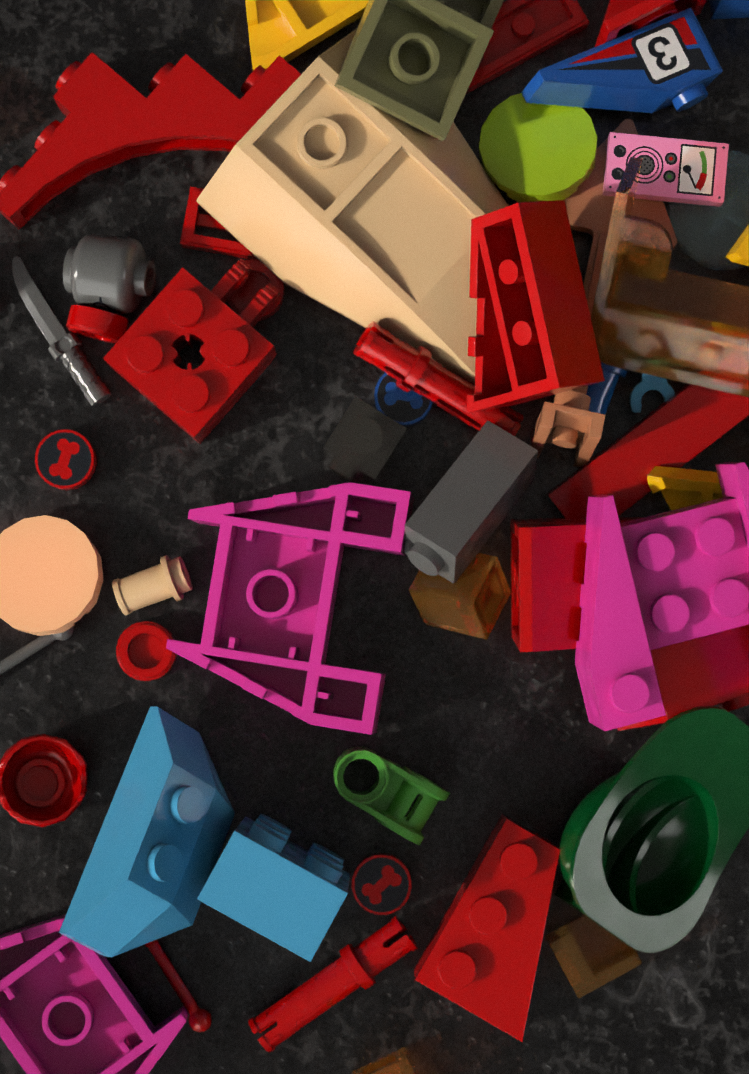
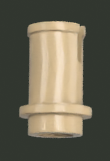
(152, 585)

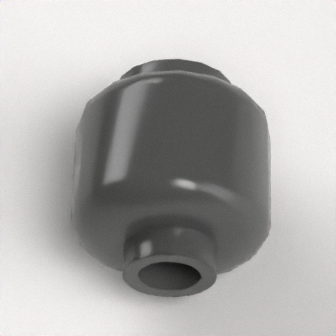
(108, 273)

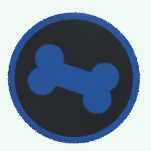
(401, 406)

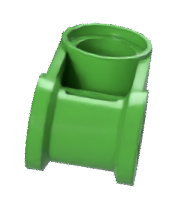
(391, 793)

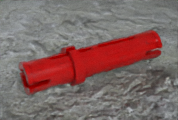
(425, 376)
(333, 983)

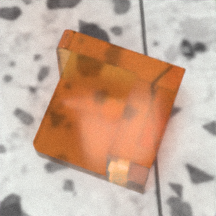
(468, 604)
(590, 954)

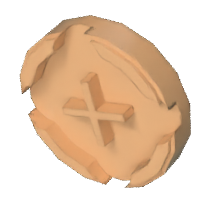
(47, 575)

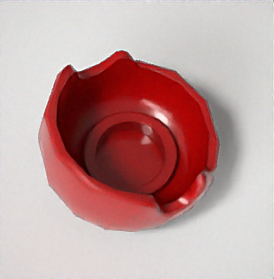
(42, 780)

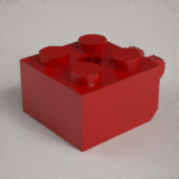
(189, 316)

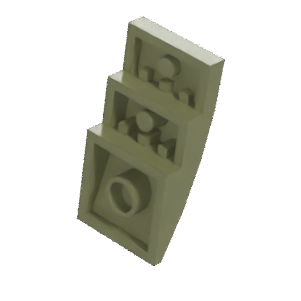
(418, 58)

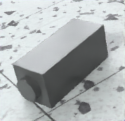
(469, 502)

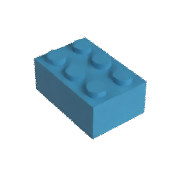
(277, 885)

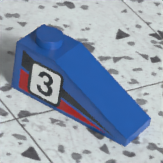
(635, 72)

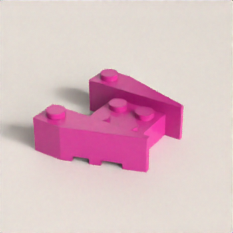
(654, 588)
(278, 597)
(72, 1010)

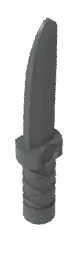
(63, 345)

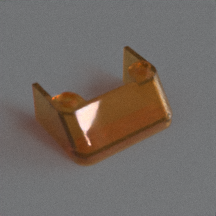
(663, 317)

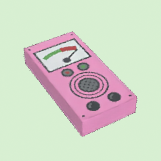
(670, 168)

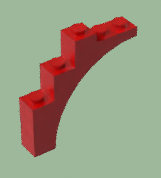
(116, 123)

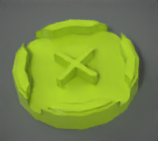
(537, 149)

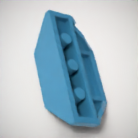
(153, 843)

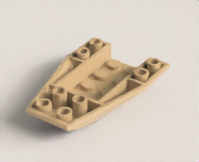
(360, 211)

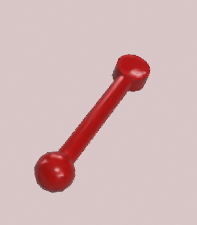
(199, 1019)

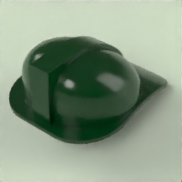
(660, 831)

